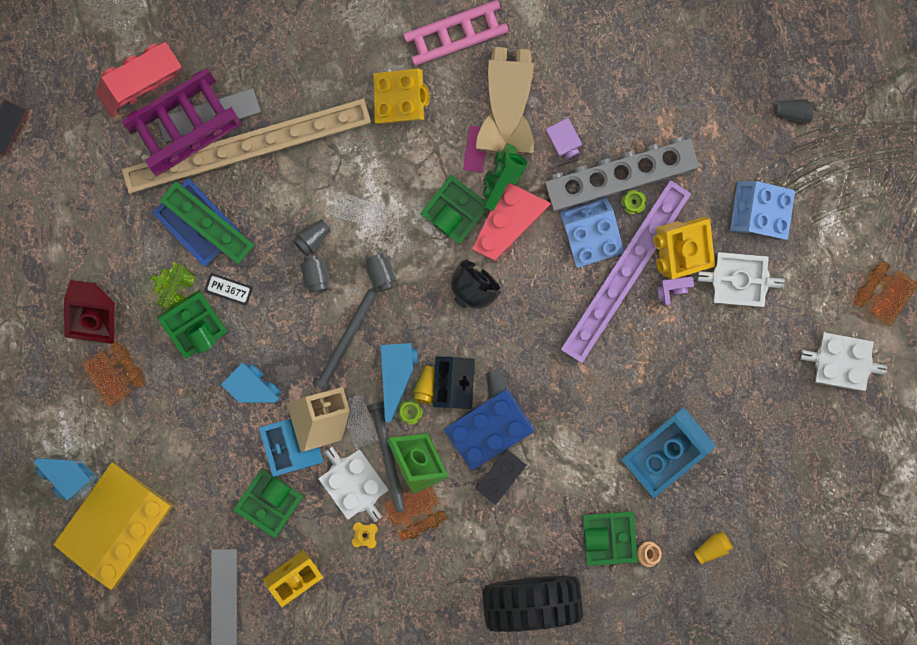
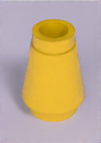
(424, 387)
(713, 548)

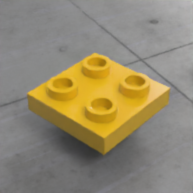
(399, 96)

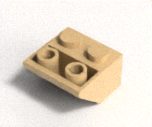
(319, 418)

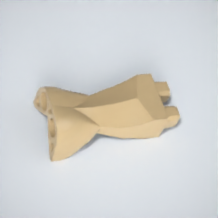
(508, 94)

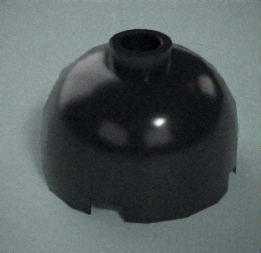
(473, 287)

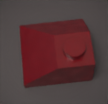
(88, 313)

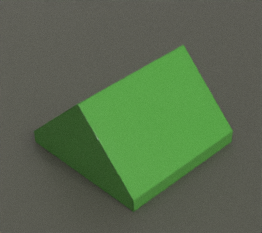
(418, 461)

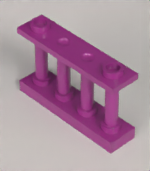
(194, 141)

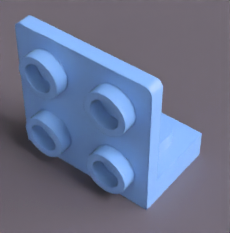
(762, 209)
(592, 232)

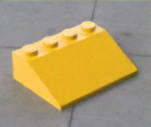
(113, 526)

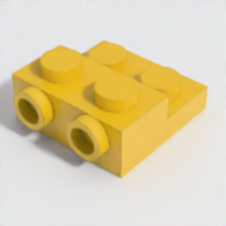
(684, 247)

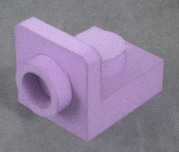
(678, 286)

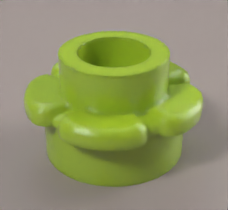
(627, 201)
(403, 412)

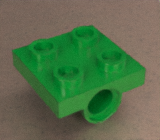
(507, 169)
(454, 209)
(192, 324)
(268, 503)
(610, 538)

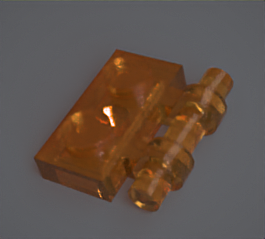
(893, 297)
(107, 378)
(414, 505)

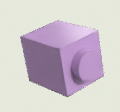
(564, 139)

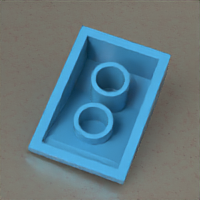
(397, 369)
(668, 453)

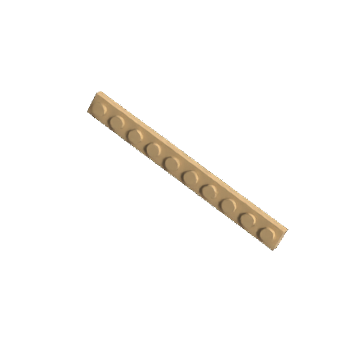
(254, 145)

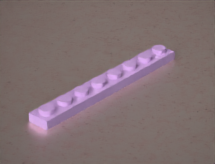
(624, 273)

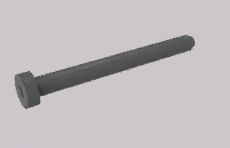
(347, 337)
(387, 455)

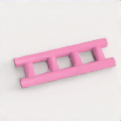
(470, 36)

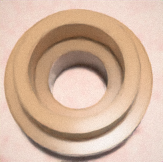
(654, 554)

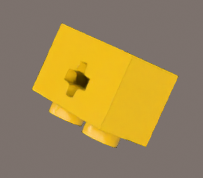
(292, 578)

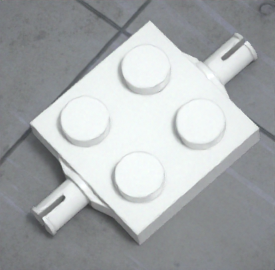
(740, 279)
(843, 362)
(353, 484)

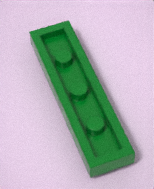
(207, 223)

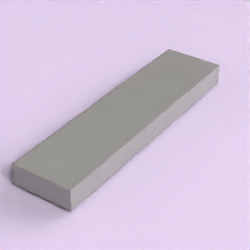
(243, 103)
(224, 596)

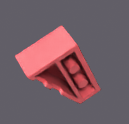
(137, 77)
(508, 221)

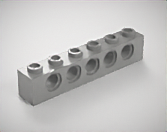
(680, 148)

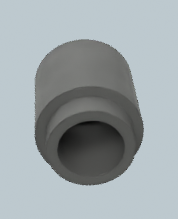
(380, 272)
(315, 273)

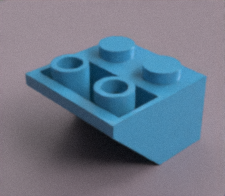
(248, 386)
(284, 451)
(67, 476)

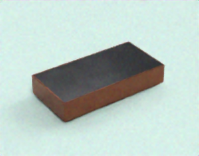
(10, 123)

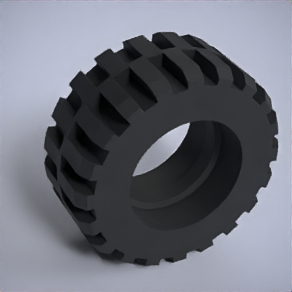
(532, 603)

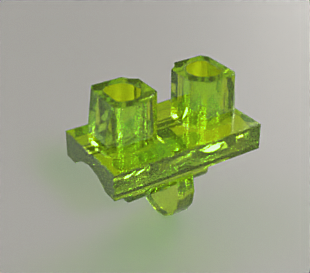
(177, 276)

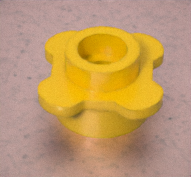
(358, 539)

